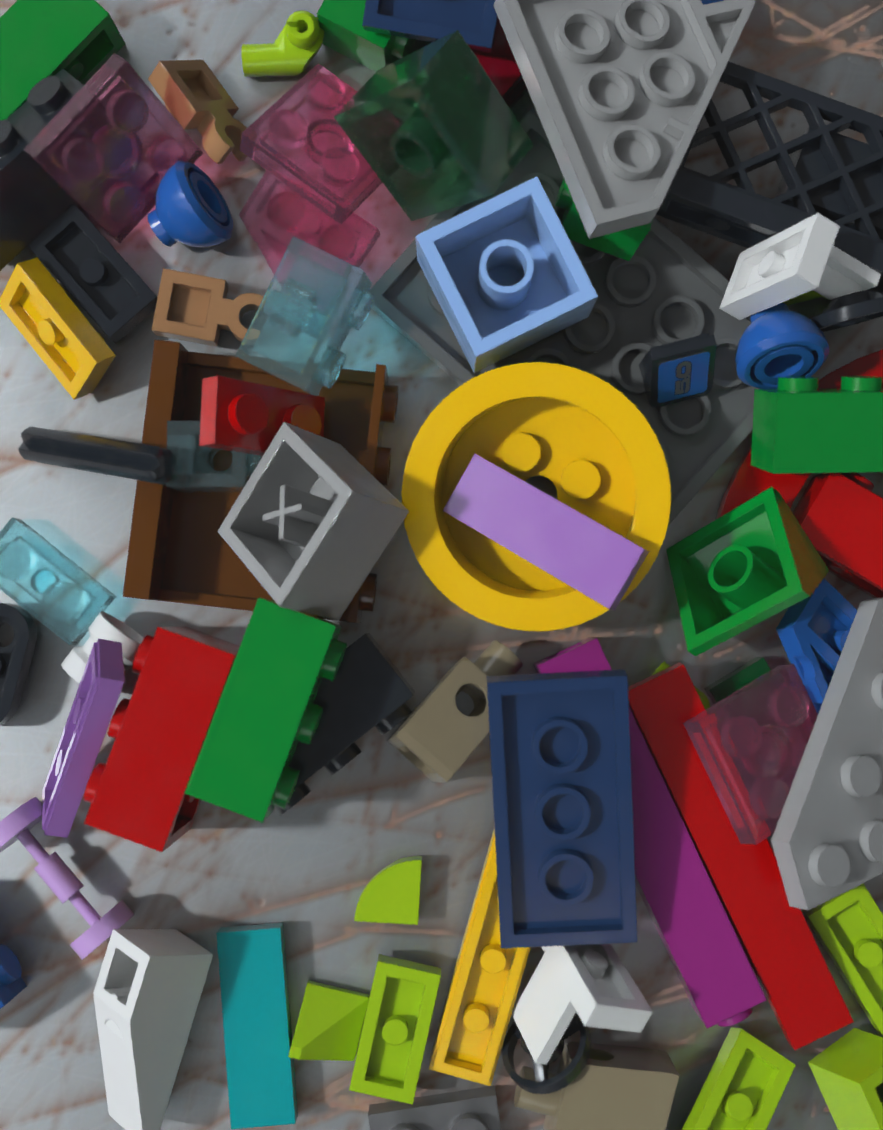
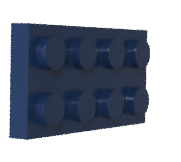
(563, 808)

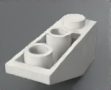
(145, 1017)

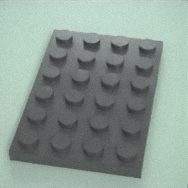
(640, 304)

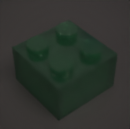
(435, 128)

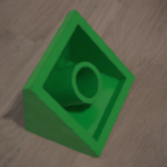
(742, 570)

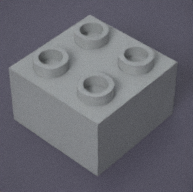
(311, 523)

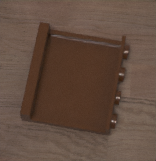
(174, 533)

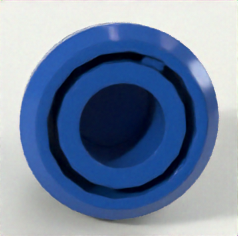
(190, 209)
(779, 346)

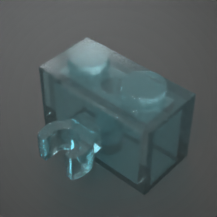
(307, 318)

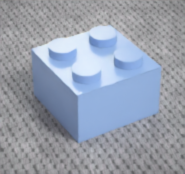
(505, 274)

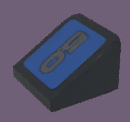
(679, 370)

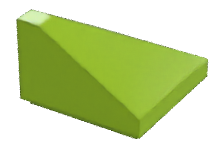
(328, 1023)

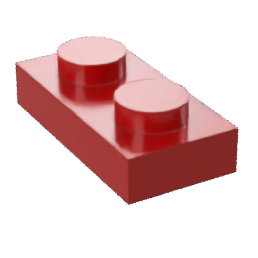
(249, 414)

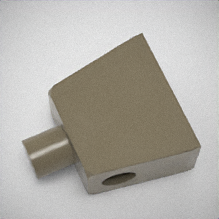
(436, 733)
(613, 1092)

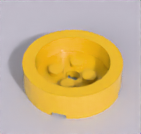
(533, 424)

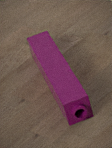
(674, 878)

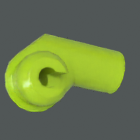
(289, 53)

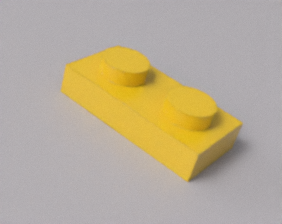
(55, 328)

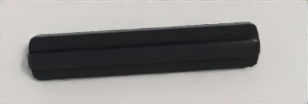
(98, 455)

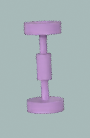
(61, 878)

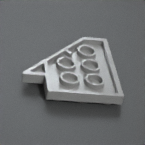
(621, 91)
(834, 810)

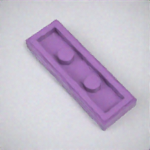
(545, 532)
(82, 737)

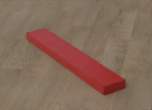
(742, 874)

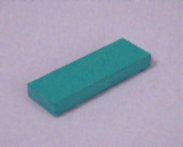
(257, 1025)

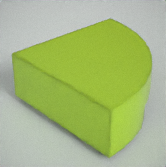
(392, 894)

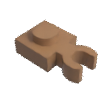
(200, 103)
(198, 308)

